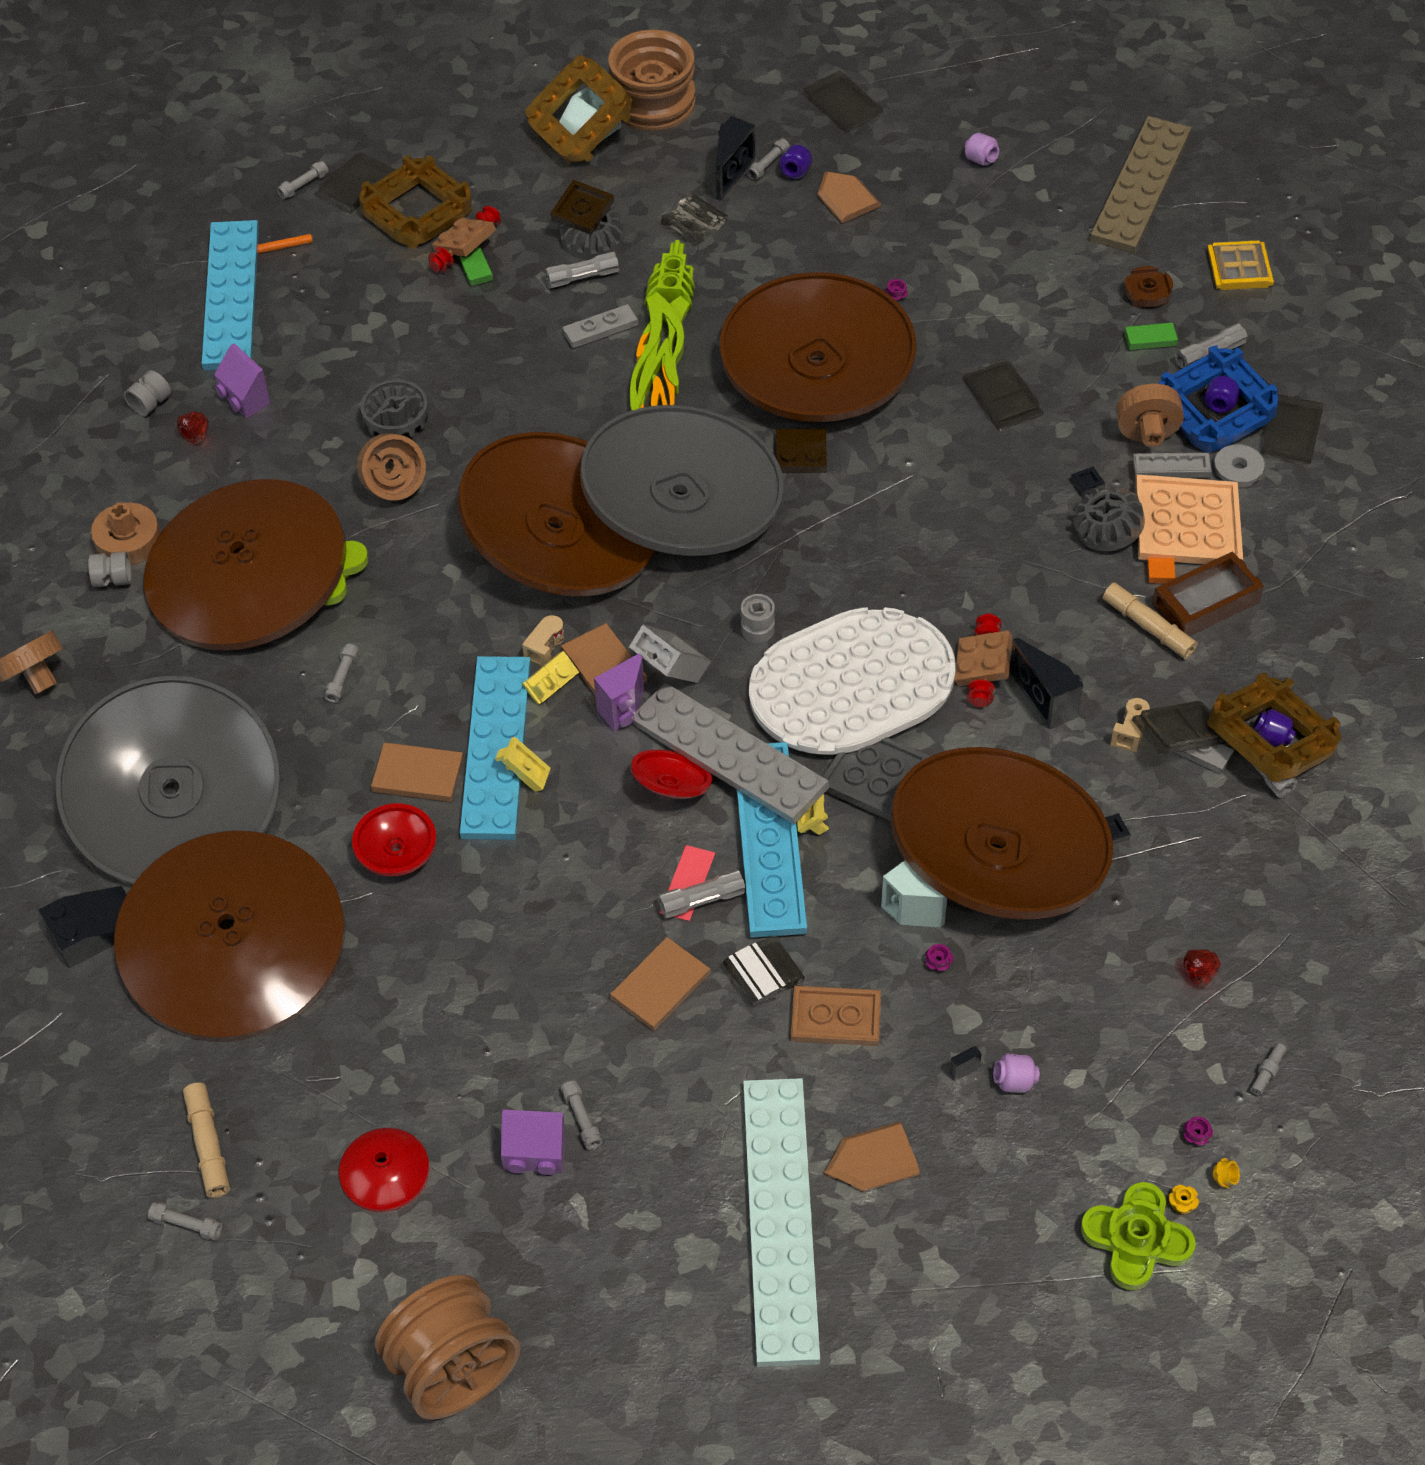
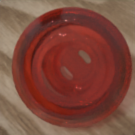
(193, 426)
(1201, 966)

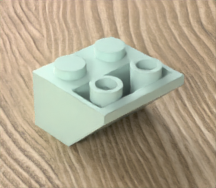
(581, 109)
(912, 899)

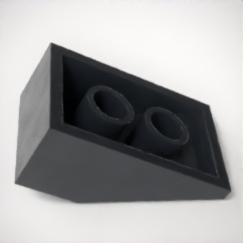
(734, 153)
(1046, 683)
(83, 922)

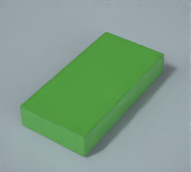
(476, 267)
(1151, 336)

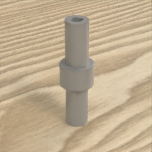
(1268, 1069)

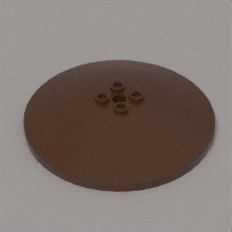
(824, 316)
(515, 493)
(251, 597)
(1047, 827)
(237, 978)

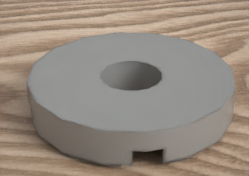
(1243, 455)

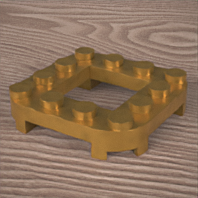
(578, 146)
(411, 231)
(1279, 762)

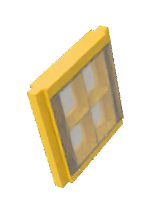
(1240, 265)

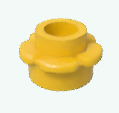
(1226, 1173)
(1183, 1206)

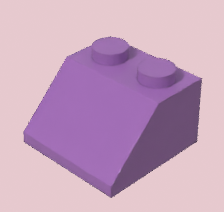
(241, 382)
(620, 692)
(533, 1141)

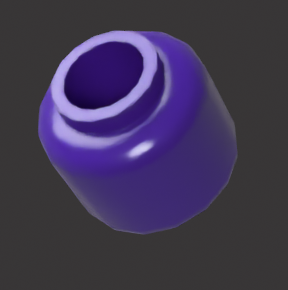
(795, 161)
(1222, 394)
(1274, 727)

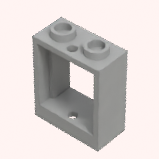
(674, 655)

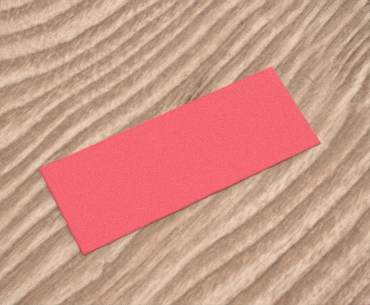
(691, 871)

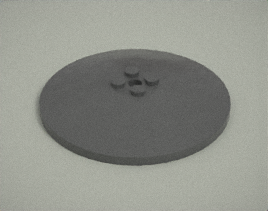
(718, 464)
(157, 735)

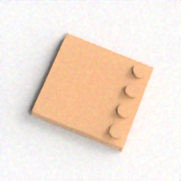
(1188, 519)

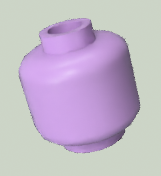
(981, 149)
(1015, 1073)

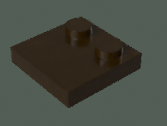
(582, 207)
(801, 450)

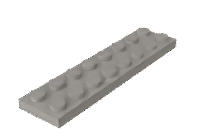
(730, 753)

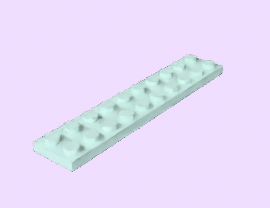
(780, 1224)

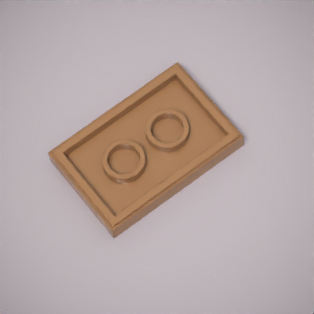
(596, 653)
(417, 772)
(660, 984)
(836, 1015)

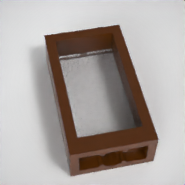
(1208, 594)

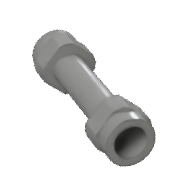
(756, 170)
(287, 189)
(334, 690)
(590, 1134)
(161, 1213)

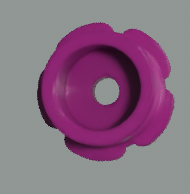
(897, 289)
(938, 951)
(1200, 1124)

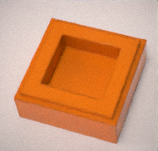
(1160, 570)

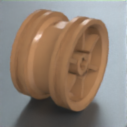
(657, 75)
(447, 1346)

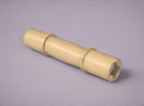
(1150, 620)
(206, 1140)

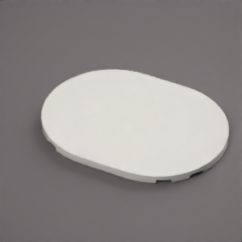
(852, 680)

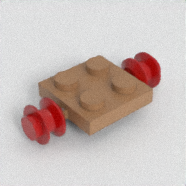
(463, 238)
(983, 659)

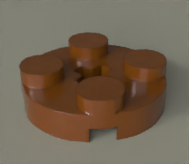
(1140, 296)

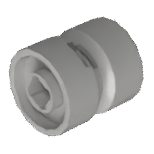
(147, 392)
(109, 569)
(757, 618)

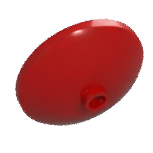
(670, 774)
(394, 828)
(385, 1184)

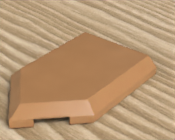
(846, 196)
(874, 1158)

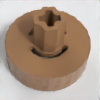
(1152, 424)
(382, 450)
(124, 522)
(30, 661)

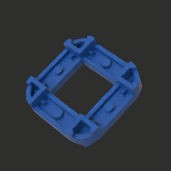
(1226, 362)

